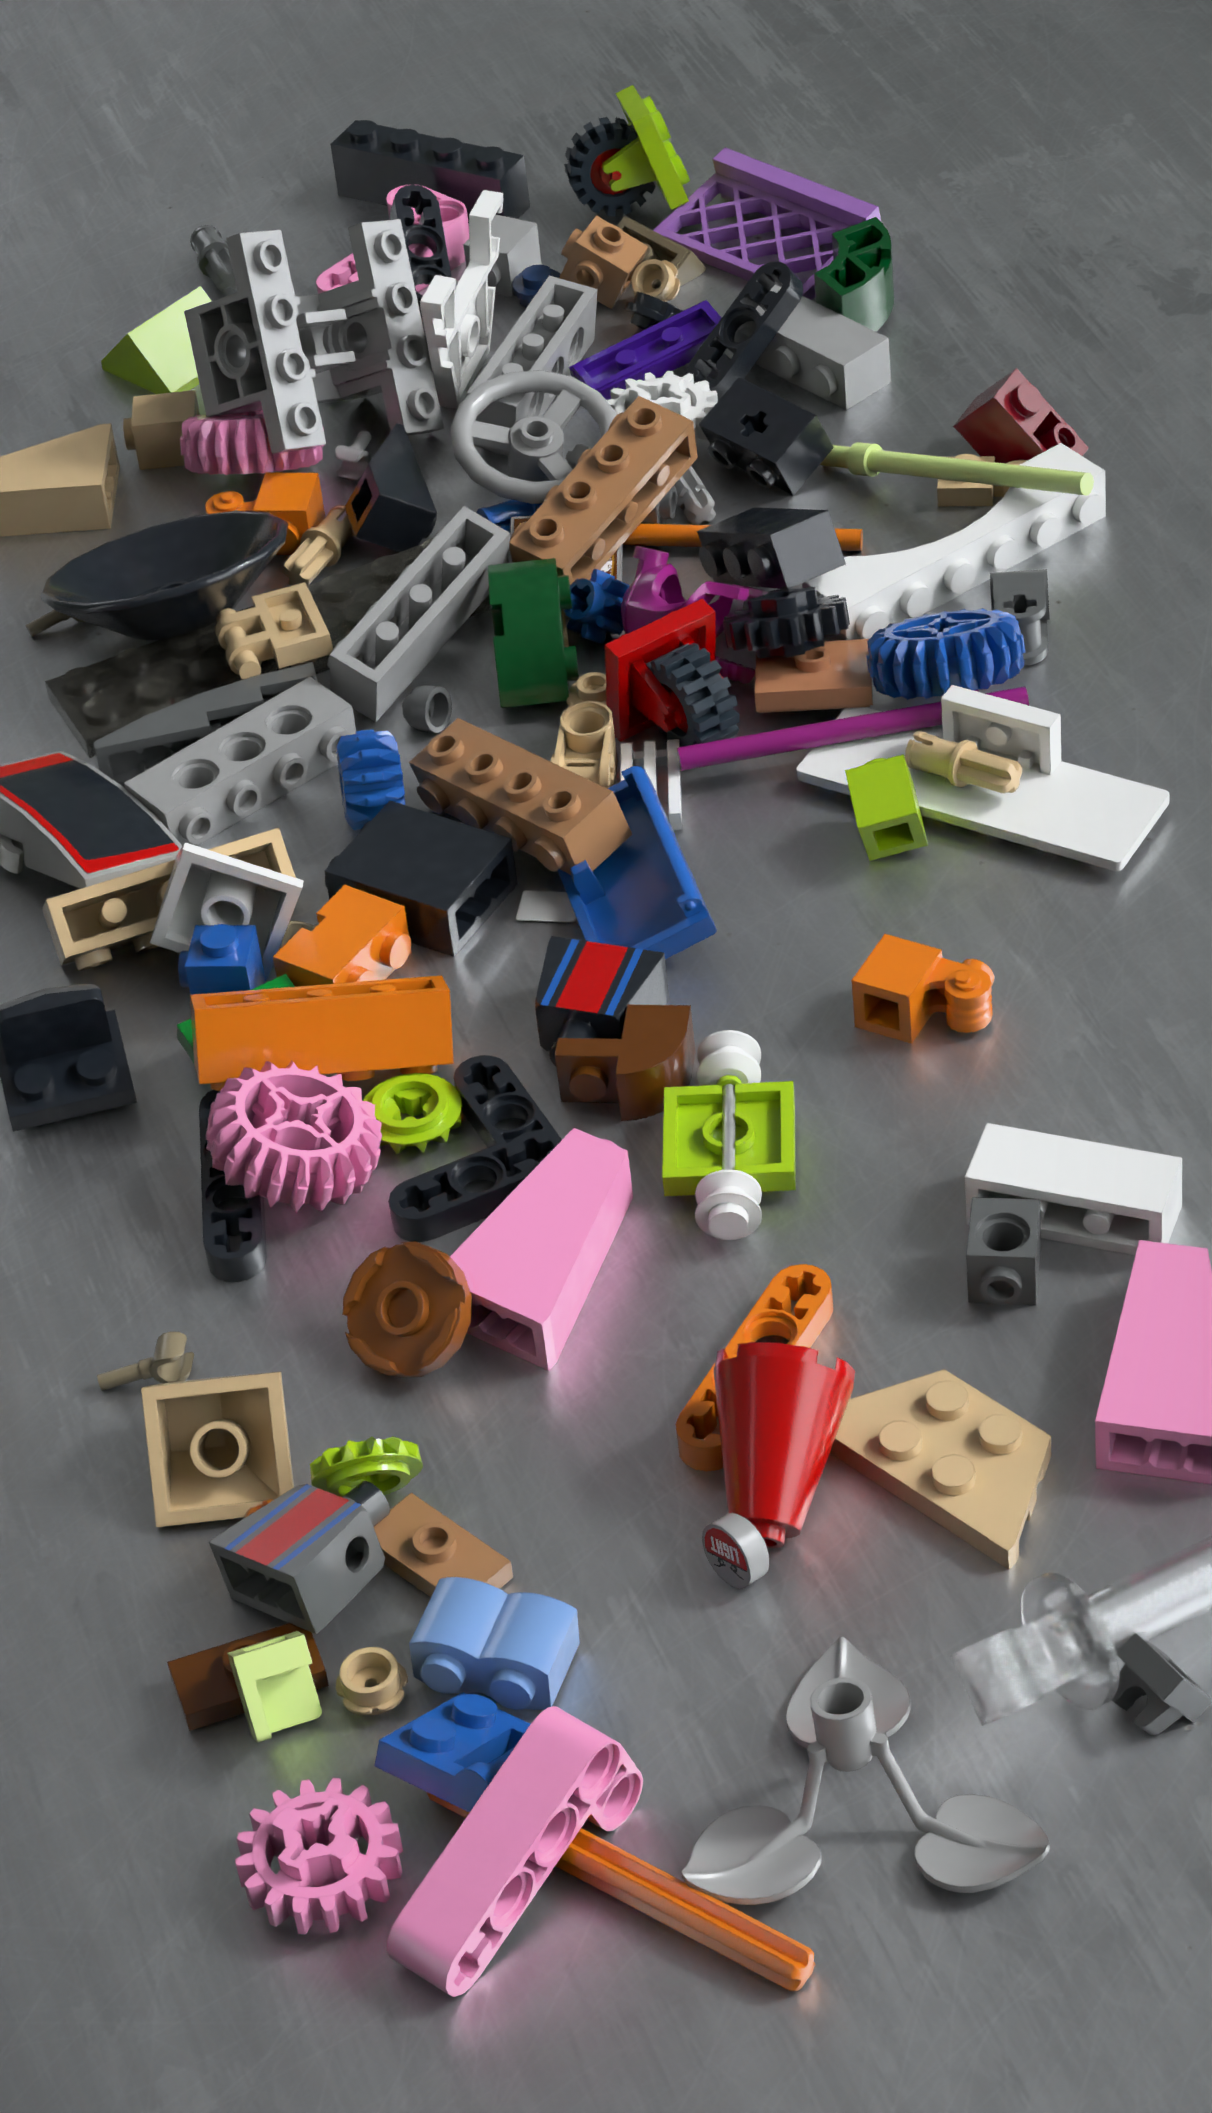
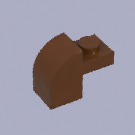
(633, 1070)

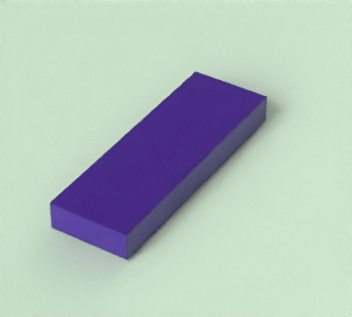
(653, 350)

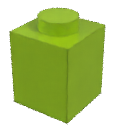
(886, 807)

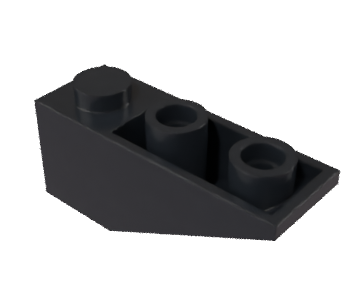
(392, 498)

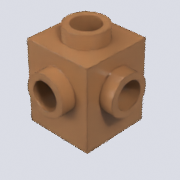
(602, 259)

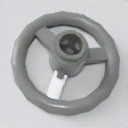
(532, 442)

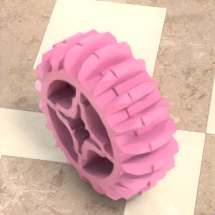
(237, 446)
(293, 1136)

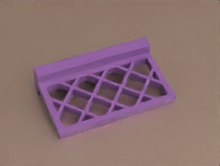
(772, 192)

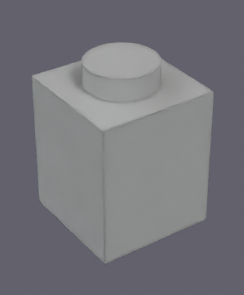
(517, 251)

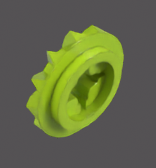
(413, 1095)
(383, 1462)

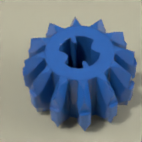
(368, 774)

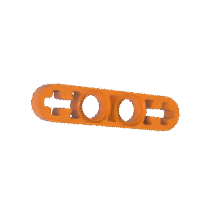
(768, 1317)

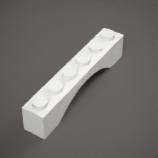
(918, 580)

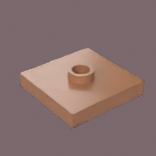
(817, 680)

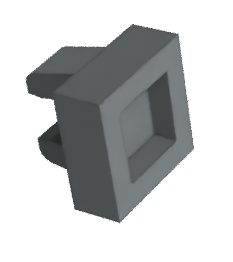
(1167, 1687)

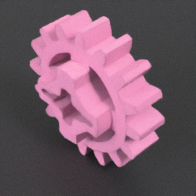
(319, 1856)

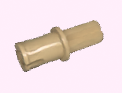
(319, 548)
(962, 763)

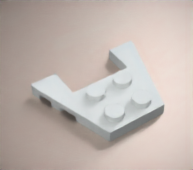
(460, 311)

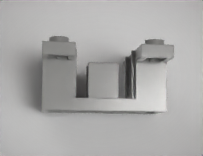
(306, 350)

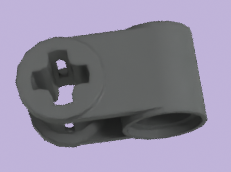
(1027, 599)

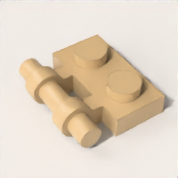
(279, 627)

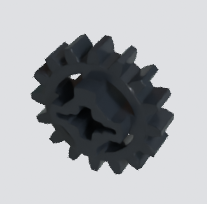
(786, 622)

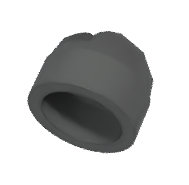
(428, 708)

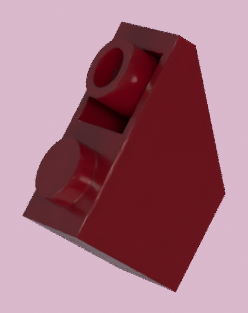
(1015, 422)

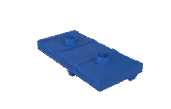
(645, 887)

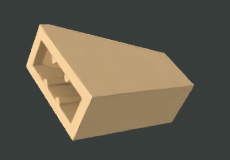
(60, 484)

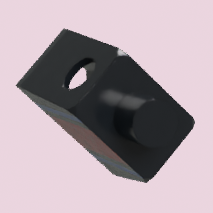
(589, 987)

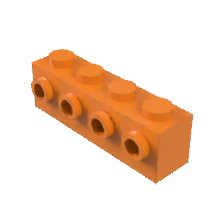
(334, 1026)

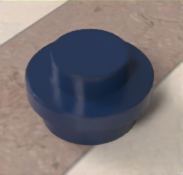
(530, 281)

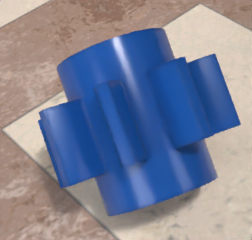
(596, 606)

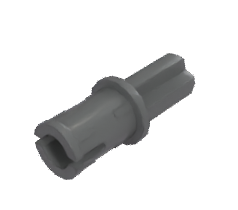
(213, 256)

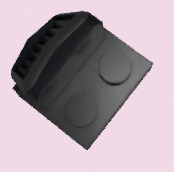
(61, 1056)

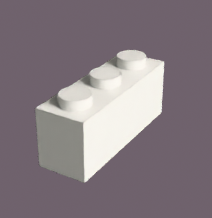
(1085, 1188)

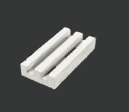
(650, 759)

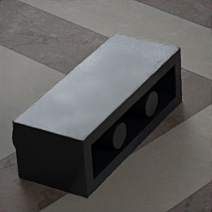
(770, 547)

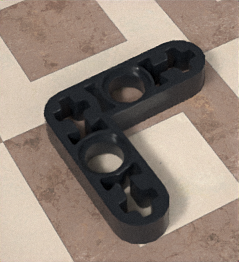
(506, 1151)

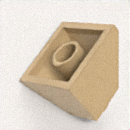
(216, 1446)

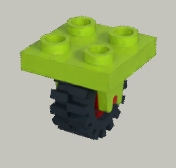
(621, 160)

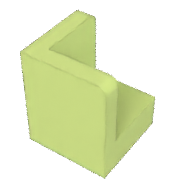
(275, 1684)

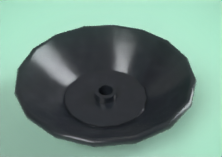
(168, 574)

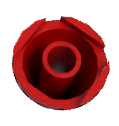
(777, 1431)

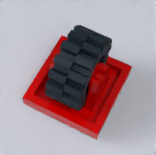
(671, 679)

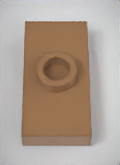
(429, 1546)

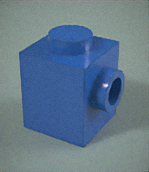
(222, 960)

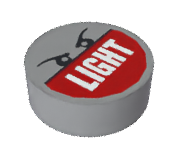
(735, 1550)

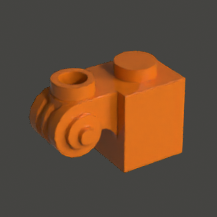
(284, 494)
(910, 982)

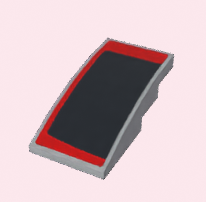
(79, 821)

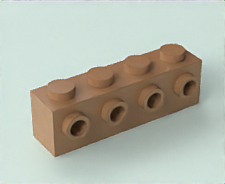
(608, 491)
(519, 797)

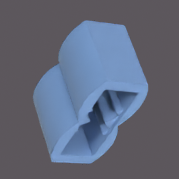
(494, 1643)

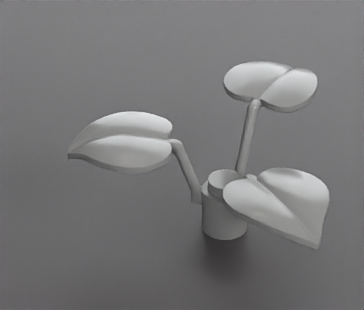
(844, 1718)

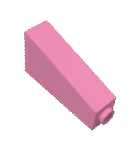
(545, 1248)
(1159, 1373)

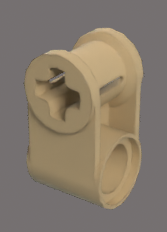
(587, 742)

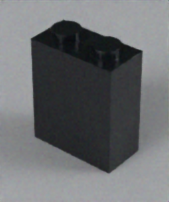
(432, 866)

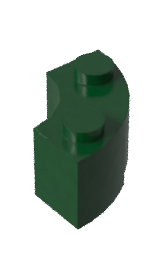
(860, 275)
(529, 632)

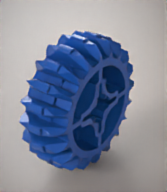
(945, 650)

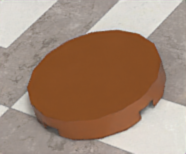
(407, 1310)

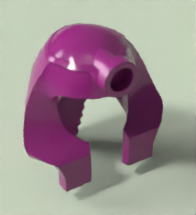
(659, 592)

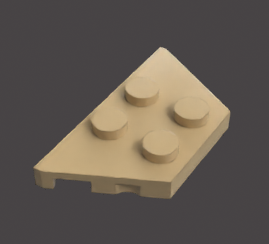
(949, 1457)

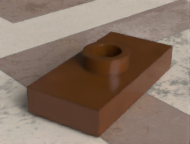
(207, 1682)

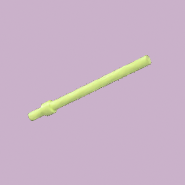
(870, 460)

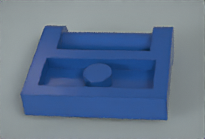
(452, 1748)

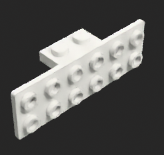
(1053, 809)

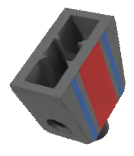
(304, 1553)

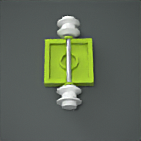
(729, 1137)

